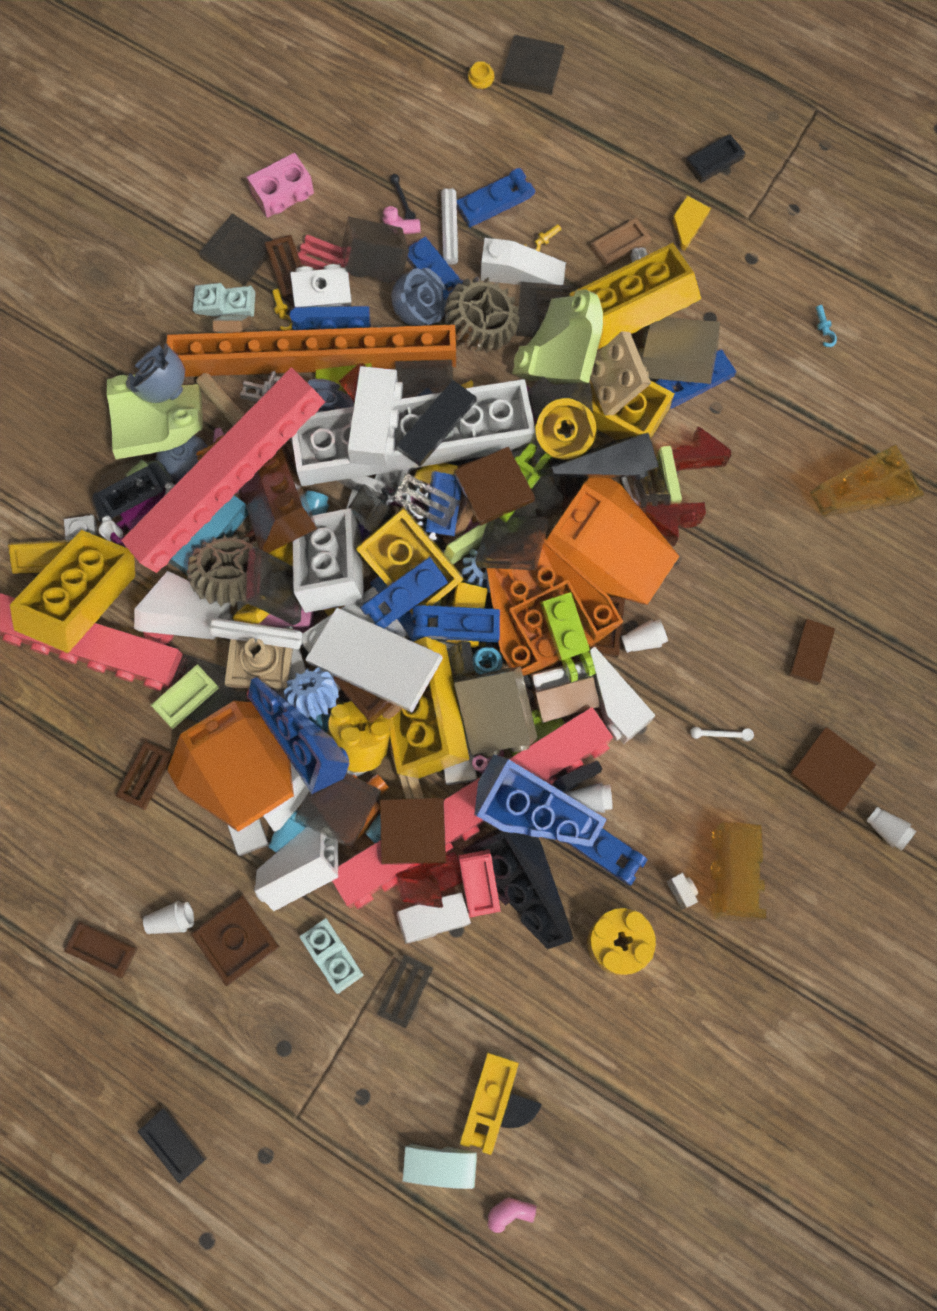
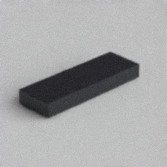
(436, 423)

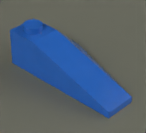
(305, 744)
(530, 806)

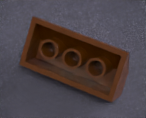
(277, 503)

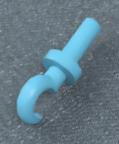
(824, 326)

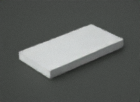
(374, 659)

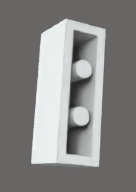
(374, 416)

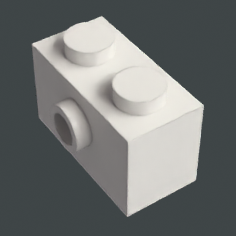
(321, 287)

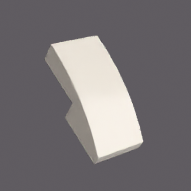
(426, 921)

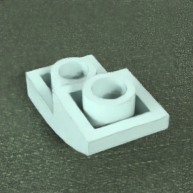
(218, 301)
(331, 956)
(439, 1167)

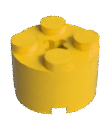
(575, 415)
(363, 742)
(631, 926)

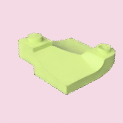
(565, 341)
(151, 427)

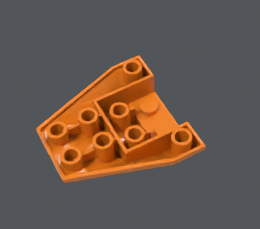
(613, 542)
(523, 627)
(232, 766)

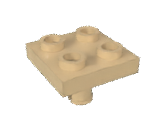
(618, 373)
(258, 660)

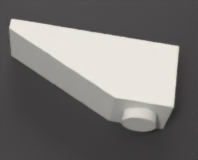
(513, 263)
(619, 704)

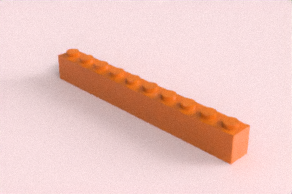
(311, 349)

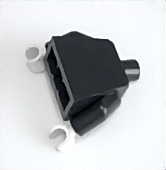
(127, 487)

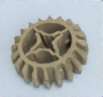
(490, 311)
(220, 570)

